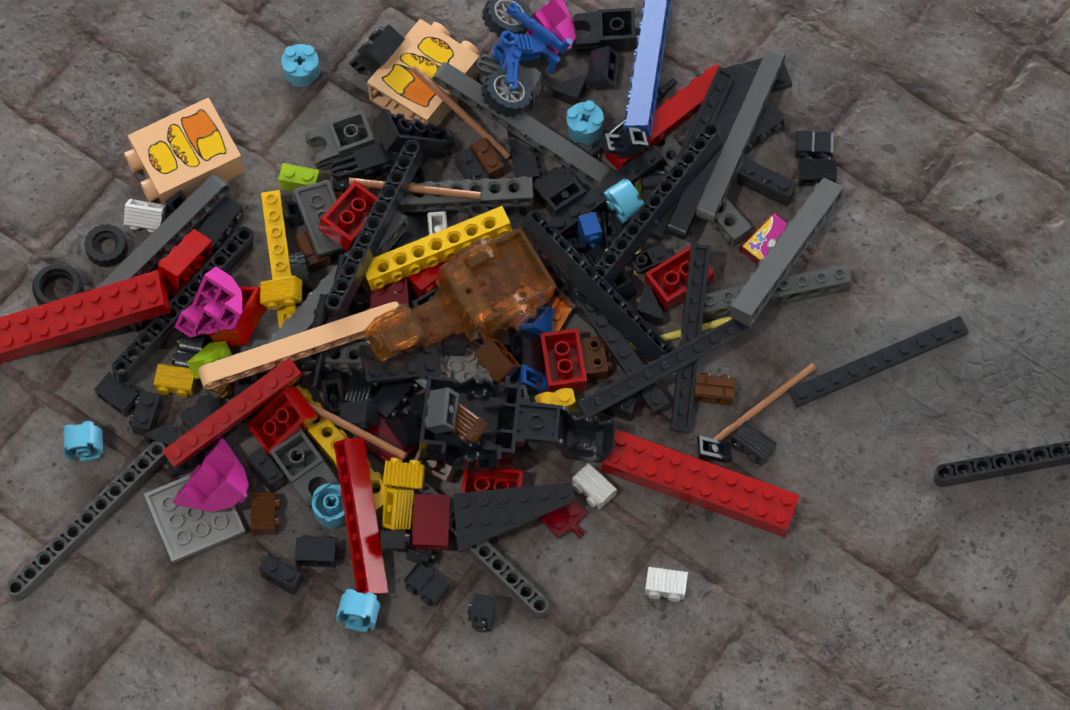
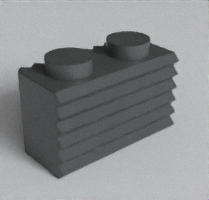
(442, 410)

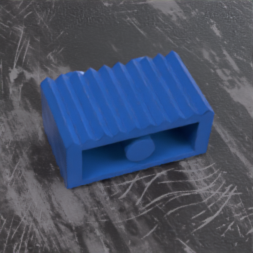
(590, 230)

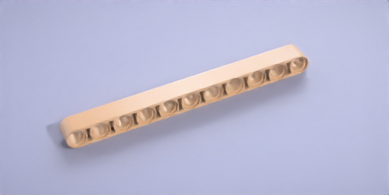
(294, 346)

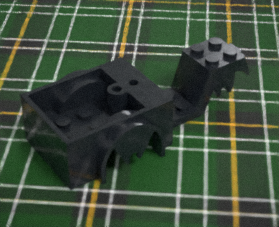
(510, 424)

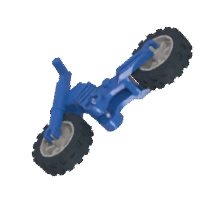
(517, 49)

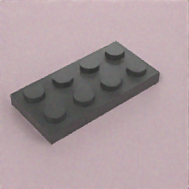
(313, 203)

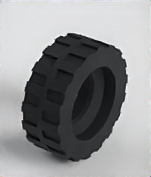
(99, 233)
(300, 270)

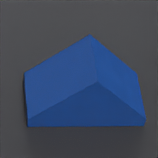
(540, 323)
(534, 380)

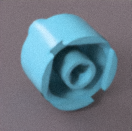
(300, 65)
(585, 123)
(623, 199)
(83, 441)
(324, 514)
(358, 610)

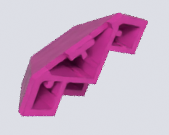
(557, 20)
(214, 306)
(216, 483)

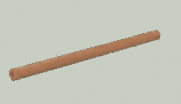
(457, 109)
(422, 189)
(765, 402)
(358, 431)

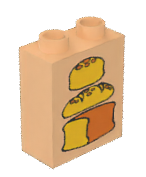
(402, 91)
(183, 152)

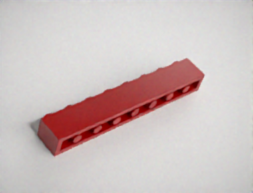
(674, 112)
(232, 413)
(360, 516)

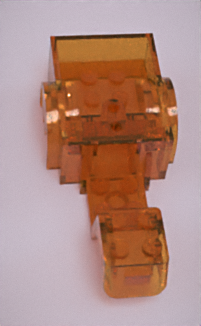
(503, 284)

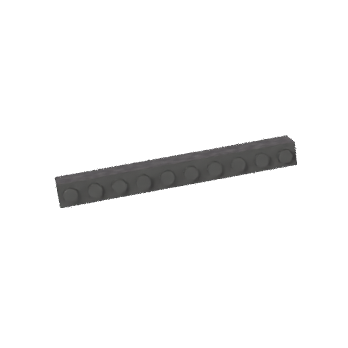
(786, 252)
(303, 315)

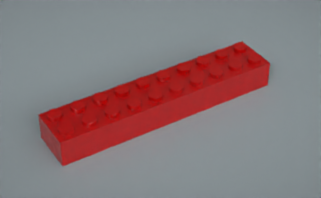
(83, 315)
(701, 483)

